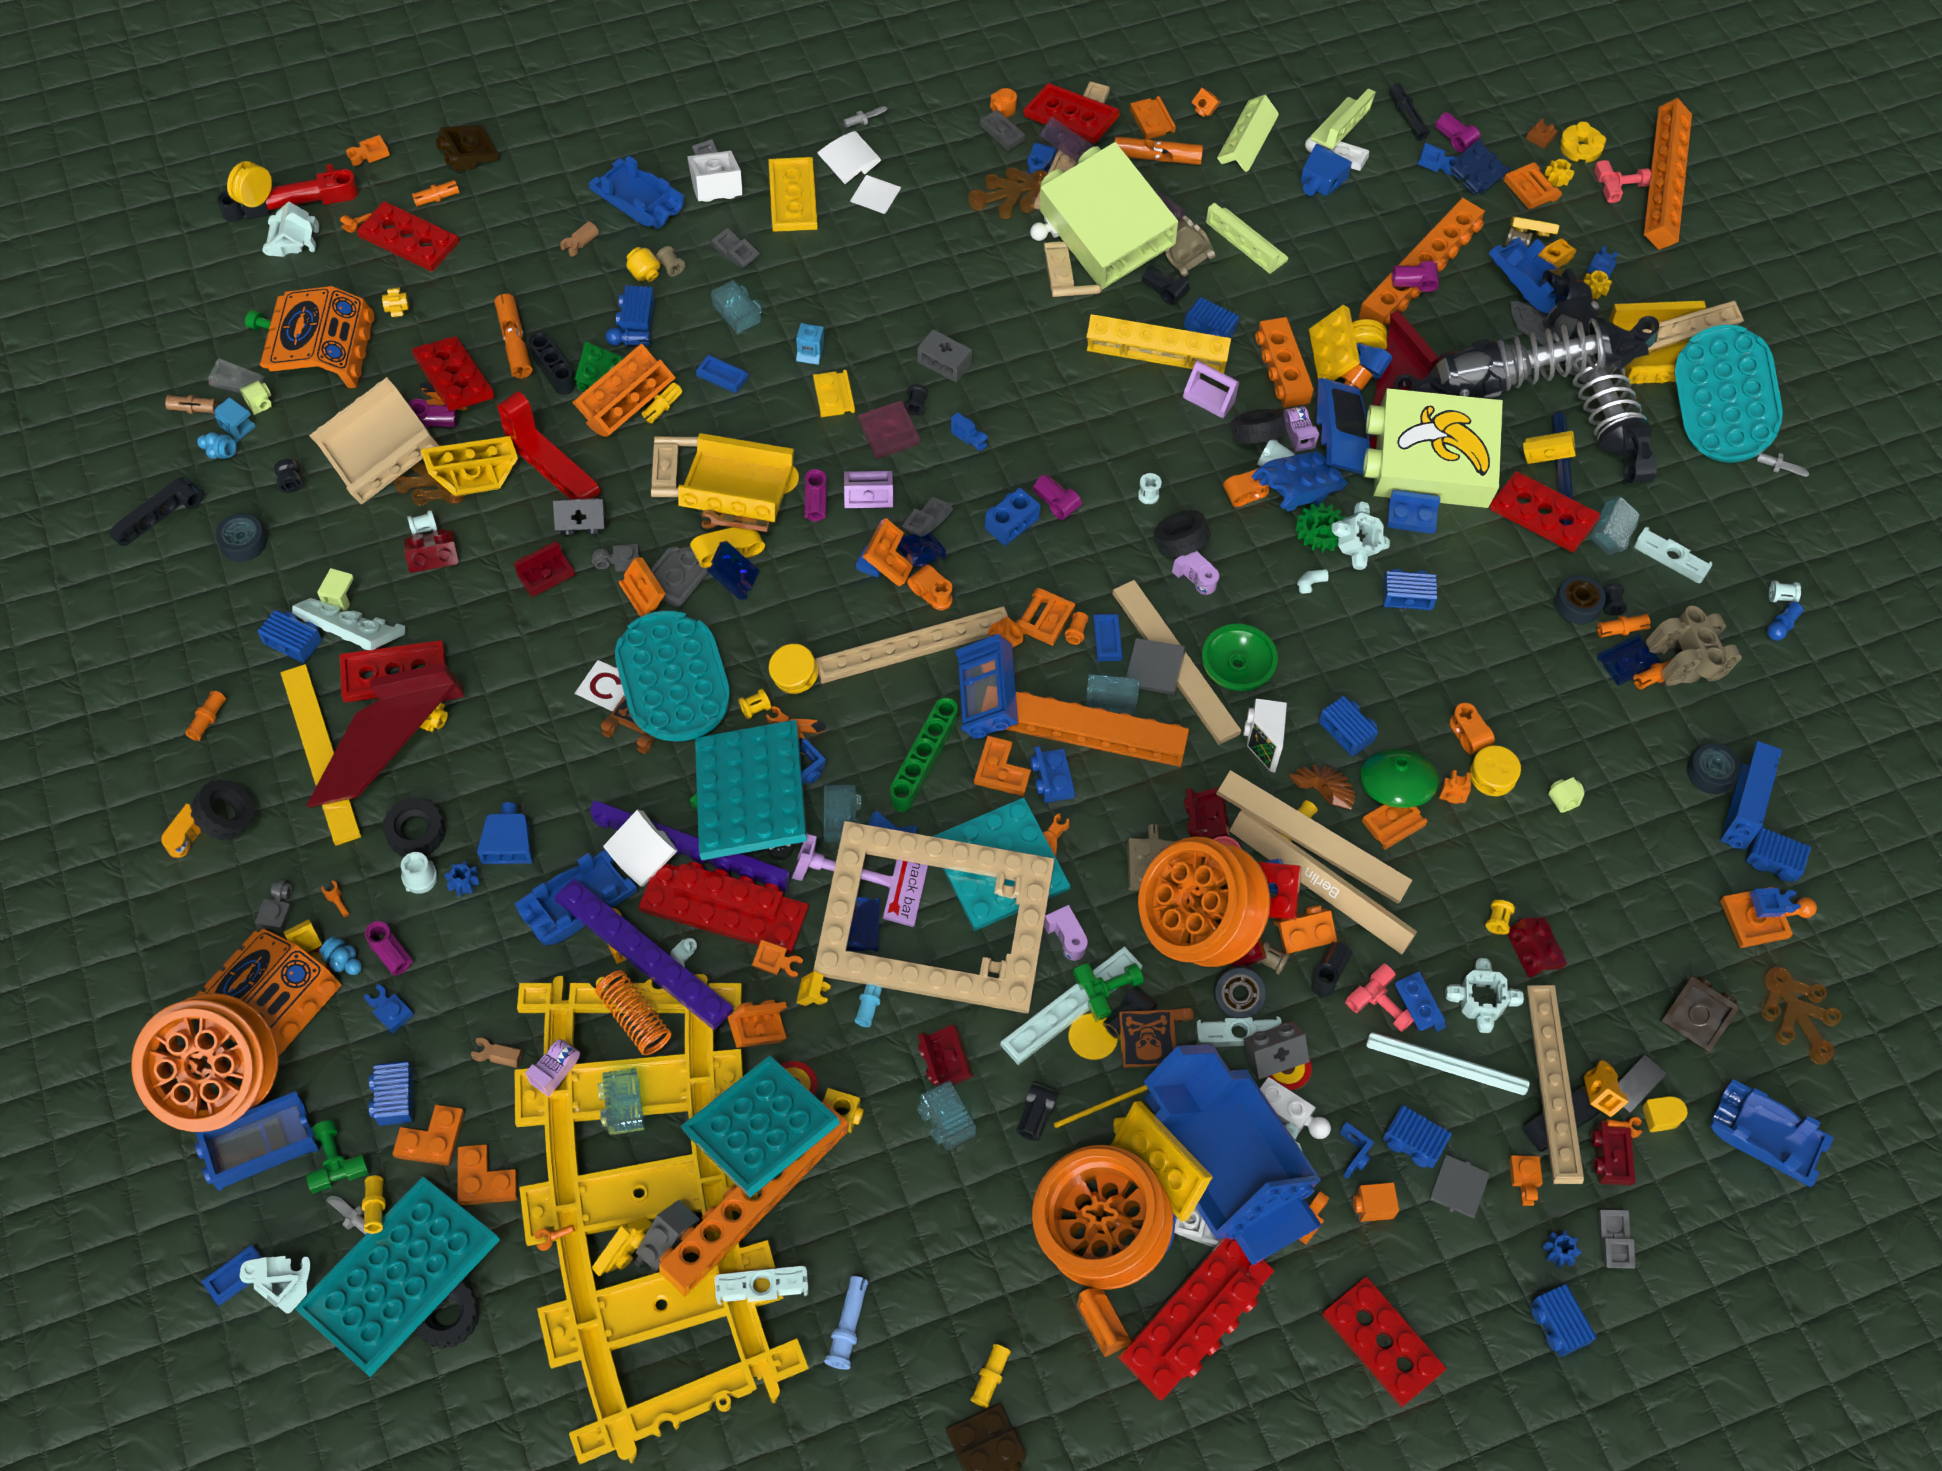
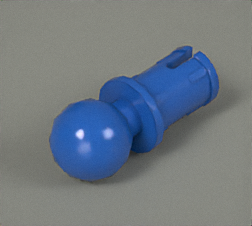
(615, 337)
(1784, 621)

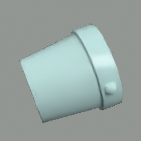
(1274, 451)
(418, 873)

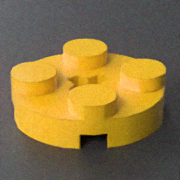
(1582, 132)

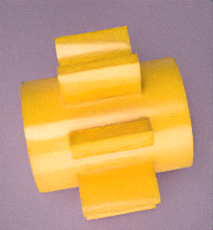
(1559, 172)
(1598, 282)
(395, 302)
(436, 719)

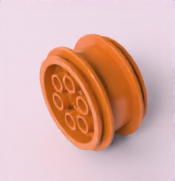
(1173, 881)
(252, 1060)
(1066, 1188)

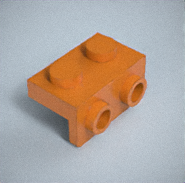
(1308, 930)
(757, 1024)

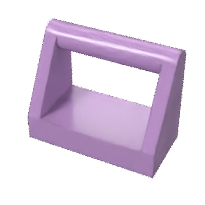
(1207, 395)
(868, 494)

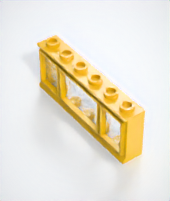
(1156, 343)

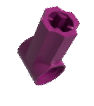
(1460, 135)
(1421, 276)
(433, 414)
(815, 495)
(1061, 501)
(388, 948)

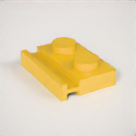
(1541, 227)
(833, 393)
(621, 1247)

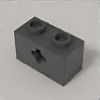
(944, 355)
(1276, 1049)

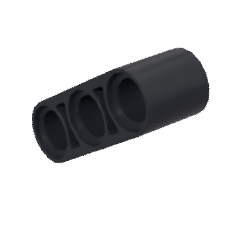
(552, 363)
(1583, 1112)

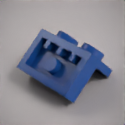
(1413, 511)
(1053, 775)
(1420, 1003)

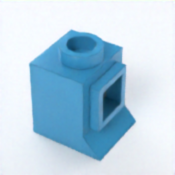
(810, 343)
(234, 419)

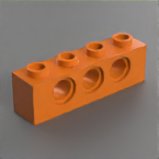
(1284, 362)

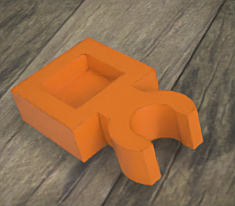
(369, 149)
(1456, 788)
(772, 958)

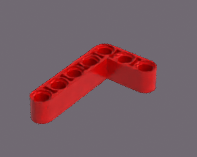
(540, 452)

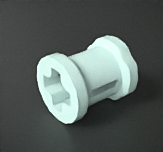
(1147, 487)
(422, 523)
(1784, 592)

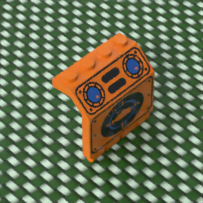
(320, 330)
(276, 981)

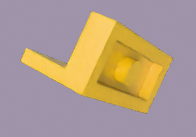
(1549, 447)

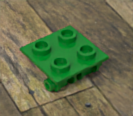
(593, 365)

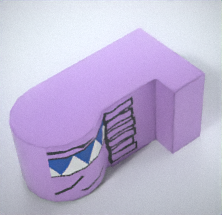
(1300, 428)
(1197, 570)
(1068, 931)
(553, 1067)

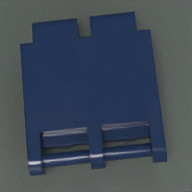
(1478, 168)

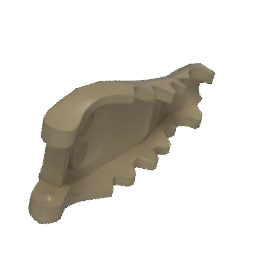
(1190, 248)

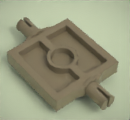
(1141, 854)

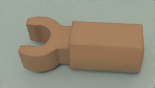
(579, 238)
(498, 1053)

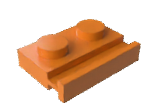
(1152, 118)
(642, 587)
(1393, 824)

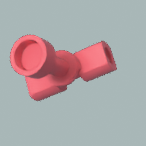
(1614, 181)
(1375, 993)

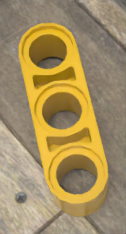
(746, 541)

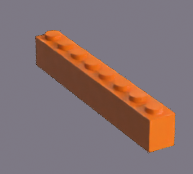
(1100, 729)

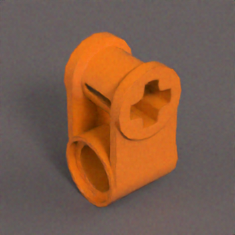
(1244, 489)
(932, 587)
(1471, 730)

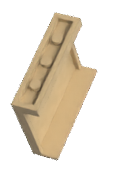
(373, 440)

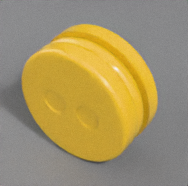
(249, 184)
(1370, 333)
(793, 668)
(1495, 770)

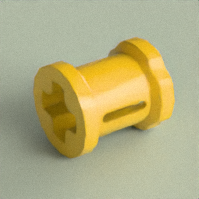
(748, 710)
(1500, 917)

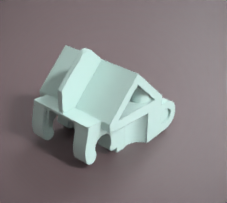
(294, 231)
(277, 1280)

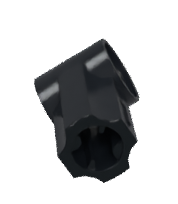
(1170, 287)
(1330, 968)
(1134, 1001)
(1039, 1104)

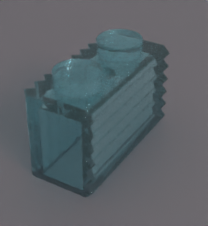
(736, 306)
(1615, 526)
(1112, 693)
(839, 806)
(622, 1101)
(947, 1116)

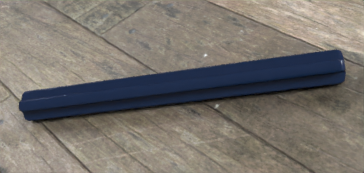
(1562, 465)

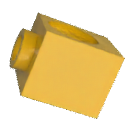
(839, 1099)

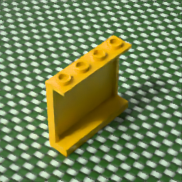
(1661, 362)
(737, 477)

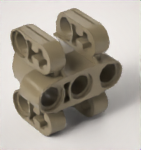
(1700, 644)

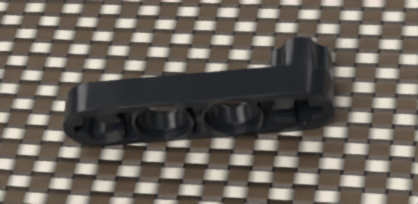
(176, 493)

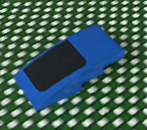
(1343, 425)

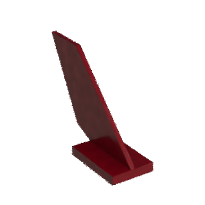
(1410, 356)
(383, 729)

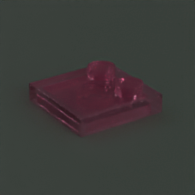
(888, 429)

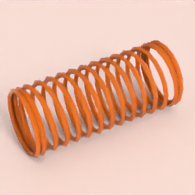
(647, 1038)

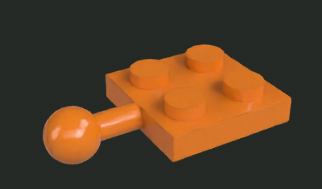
(1750, 929)

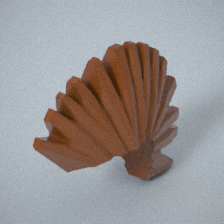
(1329, 784)

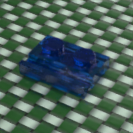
(921, 549)
(733, 570)
(1627, 659)
(864, 925)

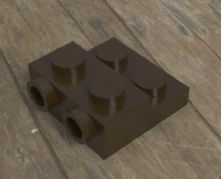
(465, 146)
(1701, 1013)
(986, 1443)

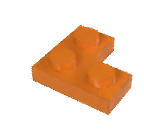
(882, 553)
(996, 773)
(434, 1145)
(479, 1185)

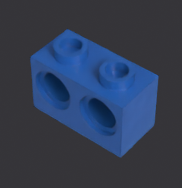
(1015, 519)

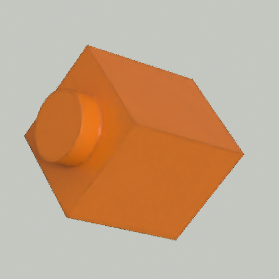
(1376, 1202)

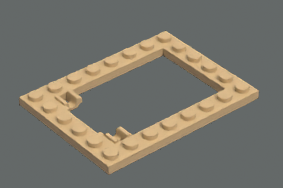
(1016, 974)

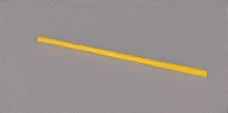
(1100, 1106)

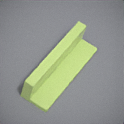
(1343, 120)
(1249, 132)
(1245, 238)

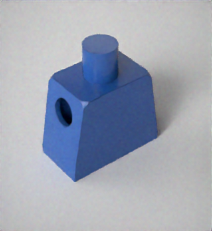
(1324, 171)
(505, 838)

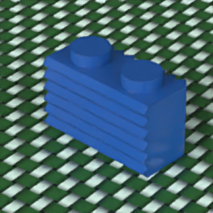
(636, 308)
(1211, 319)
(1409, 590)
(290, 636)
(1348, 725)
(1778, 855)
(392, 1093)
(1416, 1137)
(1563, 1321)

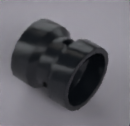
(288, 475)

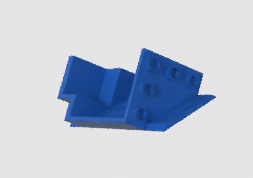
(1242, 1143)

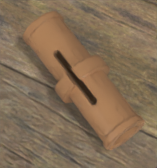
(176, 403)

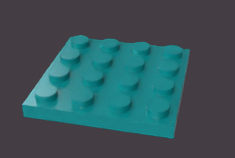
(1004, 828)
(760, 1125)

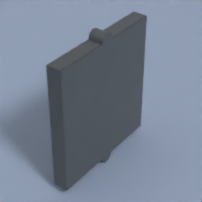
(1459, 1186)

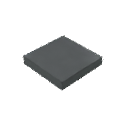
(1156, 665)

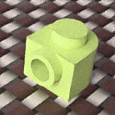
(256, 397)
(1566, 794)

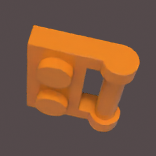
(1524, 185)
(1050, 621)

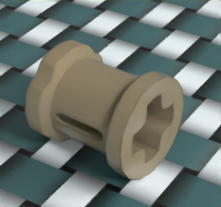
(1526, 238)
(672, 263)
(1275, 959)

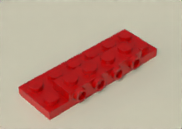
(724, 905)
(1195, 1318)

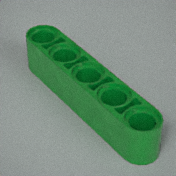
(923, 764)

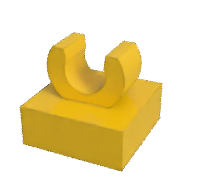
(303, 936)
(810, 989)

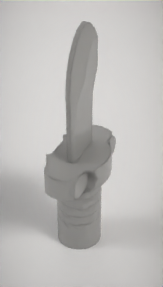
(861, 118)
(1778, 463)
(353, 1217)

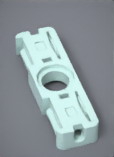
(1686, 564)
(1220, 1034)
(740, 1285)

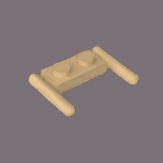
(1061, 273)
(666, 464)

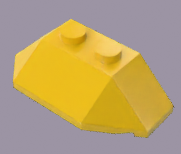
(471, 465)

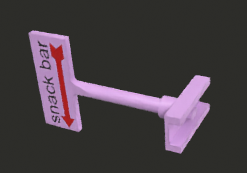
(904, 885)

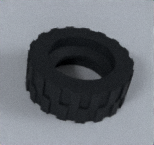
(1258, 426)
(1182, 533)
(408, 809)
(213, 824)
(458, 1331)

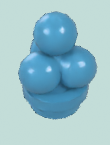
(217, 445)
(340, 956)

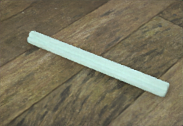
(1448, 1063)

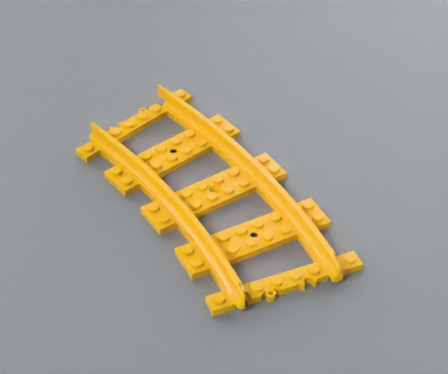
(607, 1319)

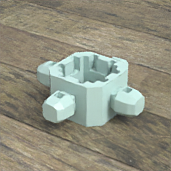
(1371, 528)
(1482, 976)

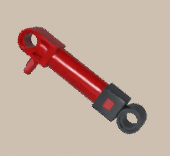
(329, 187)

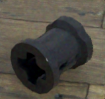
(915, 401)
(1614, 599)

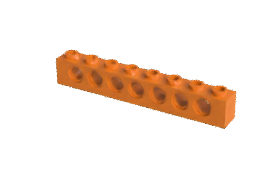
(1668, 174)
(1438, 246)
(687, 1275)

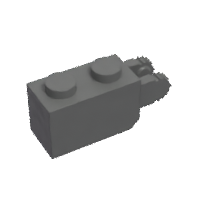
(664, 1234)

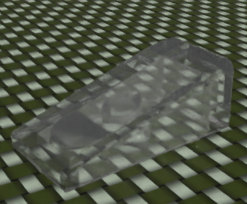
(231, 376)

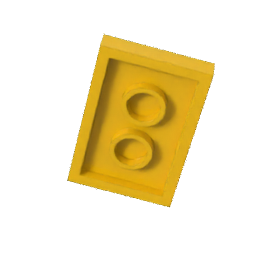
(1334, 344)

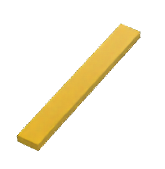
(318, 748)

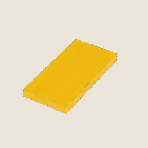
(792, 194)
(1169, 1160)

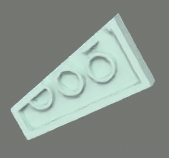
(348, 624)

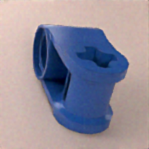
(1041, 157)
(1374, 359)

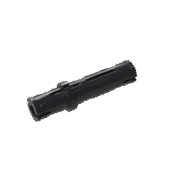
(1405, 105)

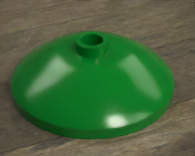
(1239, 646)
(1399, 778)

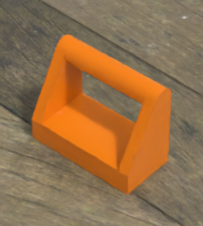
(1102, 1321)

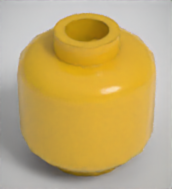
(643, 264)

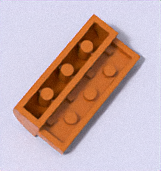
(623, 391)

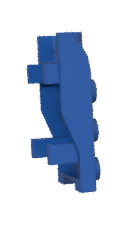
(638, 193)
(1526, 271)
(1301, 479)
(553, 922)
(1770, 1132)

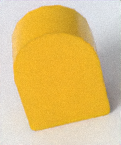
(1664, 1113)

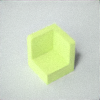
(334, 588)

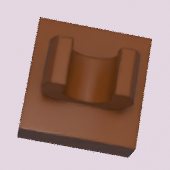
(1542, 134)

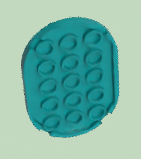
(1728, 393)
(672, 676)

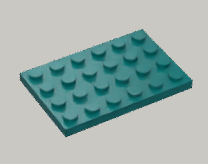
(749, 790)
(396, 1276)

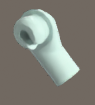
(1311, 577)
(683, 950)

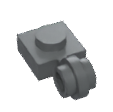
(621, 557)
(275, 913)

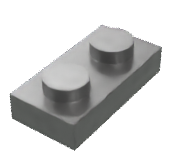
(1002, 130)

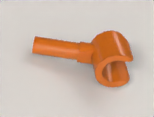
(351, 224)
(334, 896)
(1624, 1124)
(552, 1236)

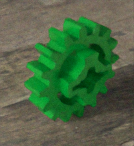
(1319, 528)

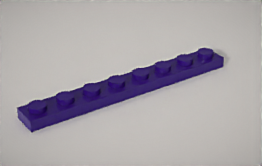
(609, 816)
(644, 954)

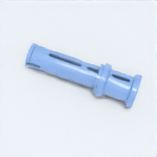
(844, 1336)

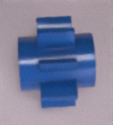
(469, 878)
(1555, 1252)

